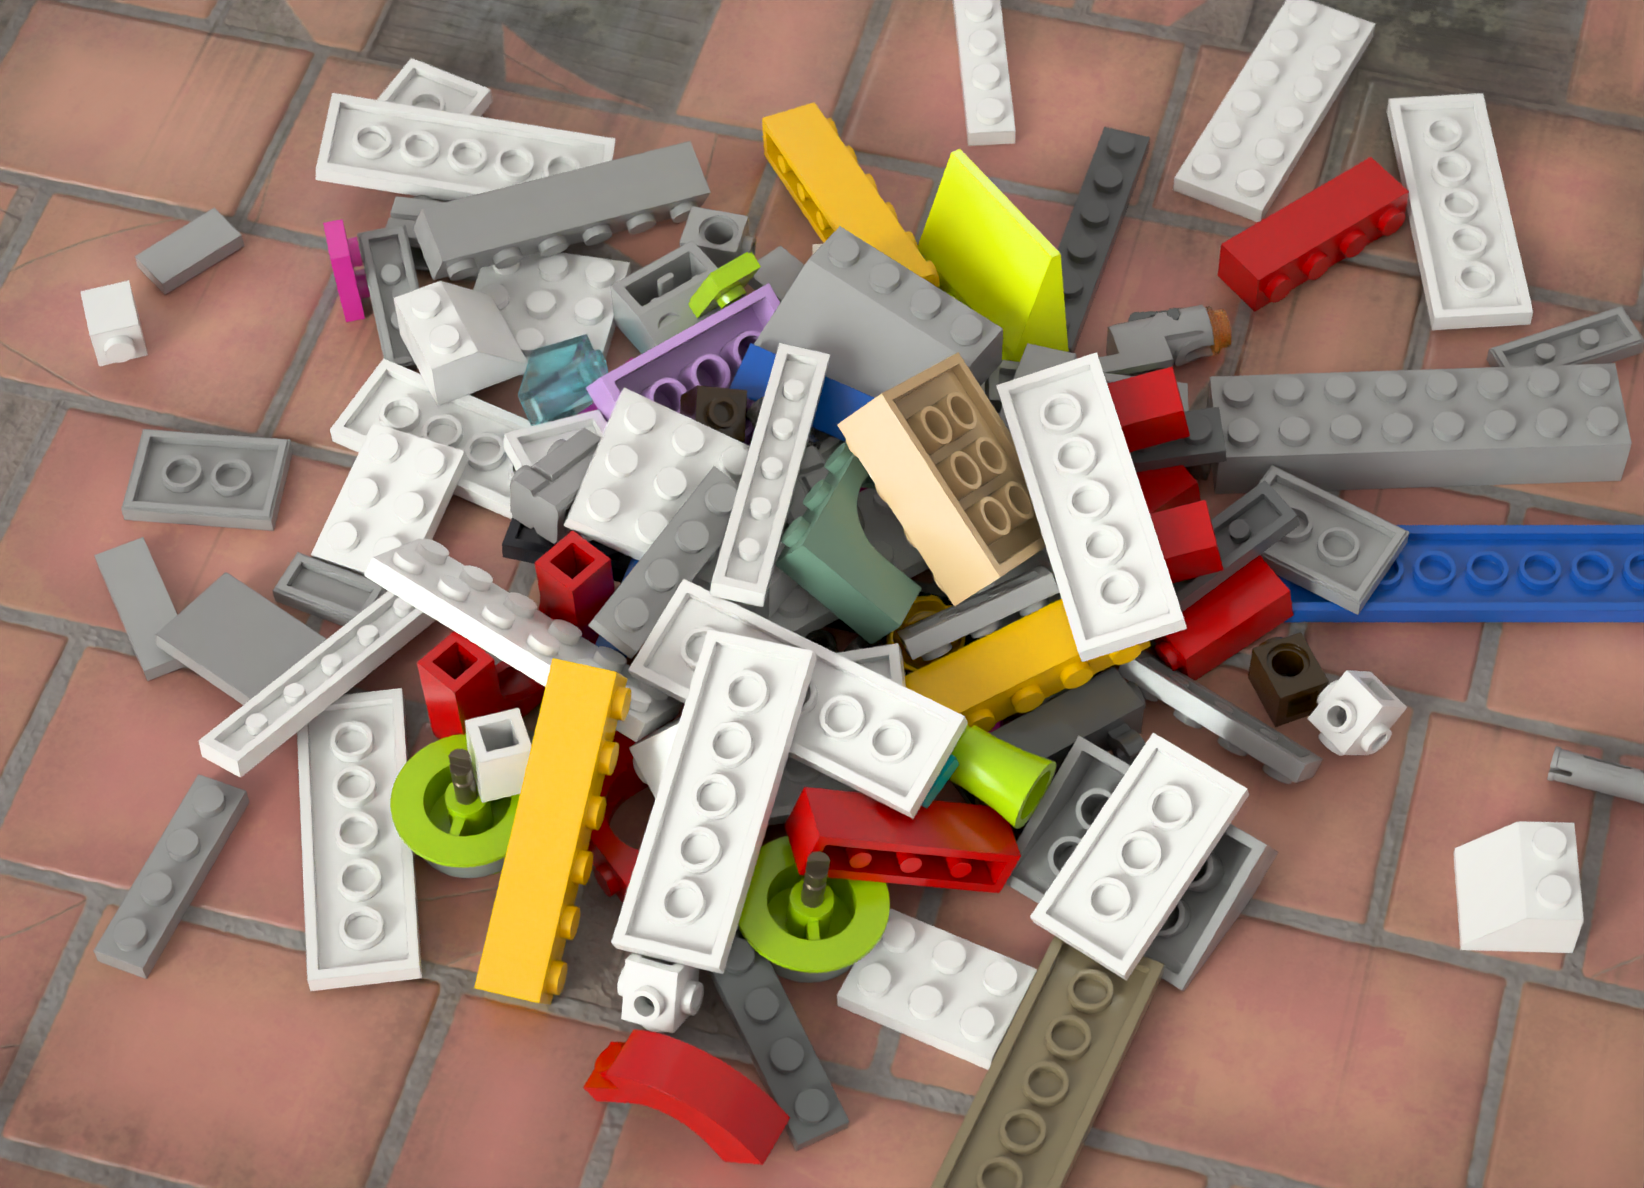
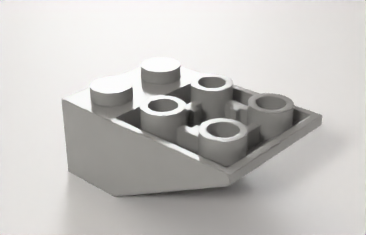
(655, 299)

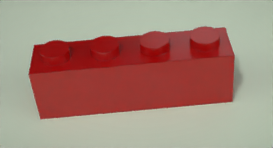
(1312, 234)
(869, 841)

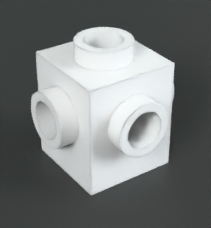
(1356, 714)
(659, 992)

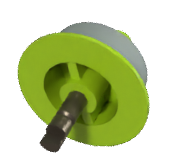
(443, 816)
(810, 922)

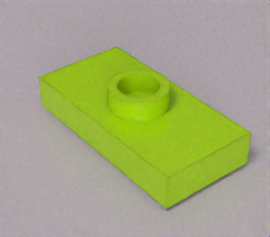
(724, 285)

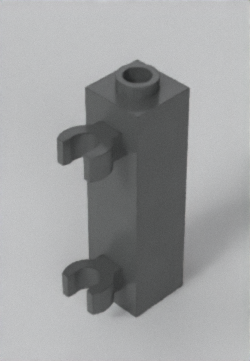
(1101, 711)

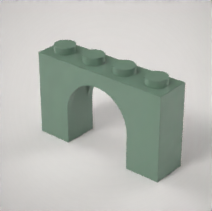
(837, 562)

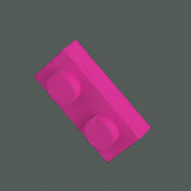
(344, 257)

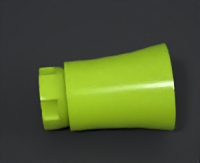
(1001, 774)

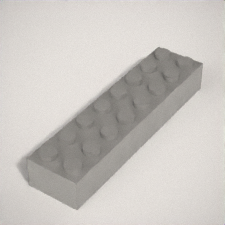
(1423, 427)

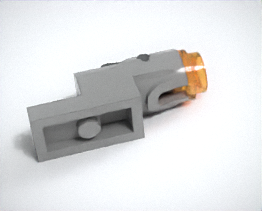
(1165, 339)

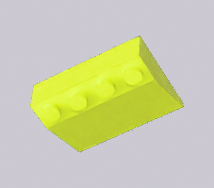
(995, 260)

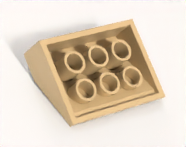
(948, 476)

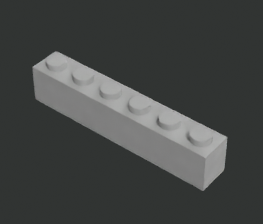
(560, 211)

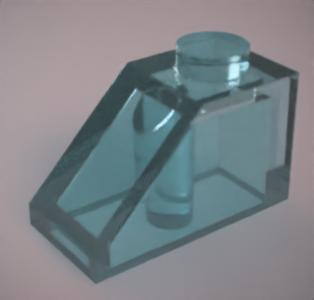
(558, 379)

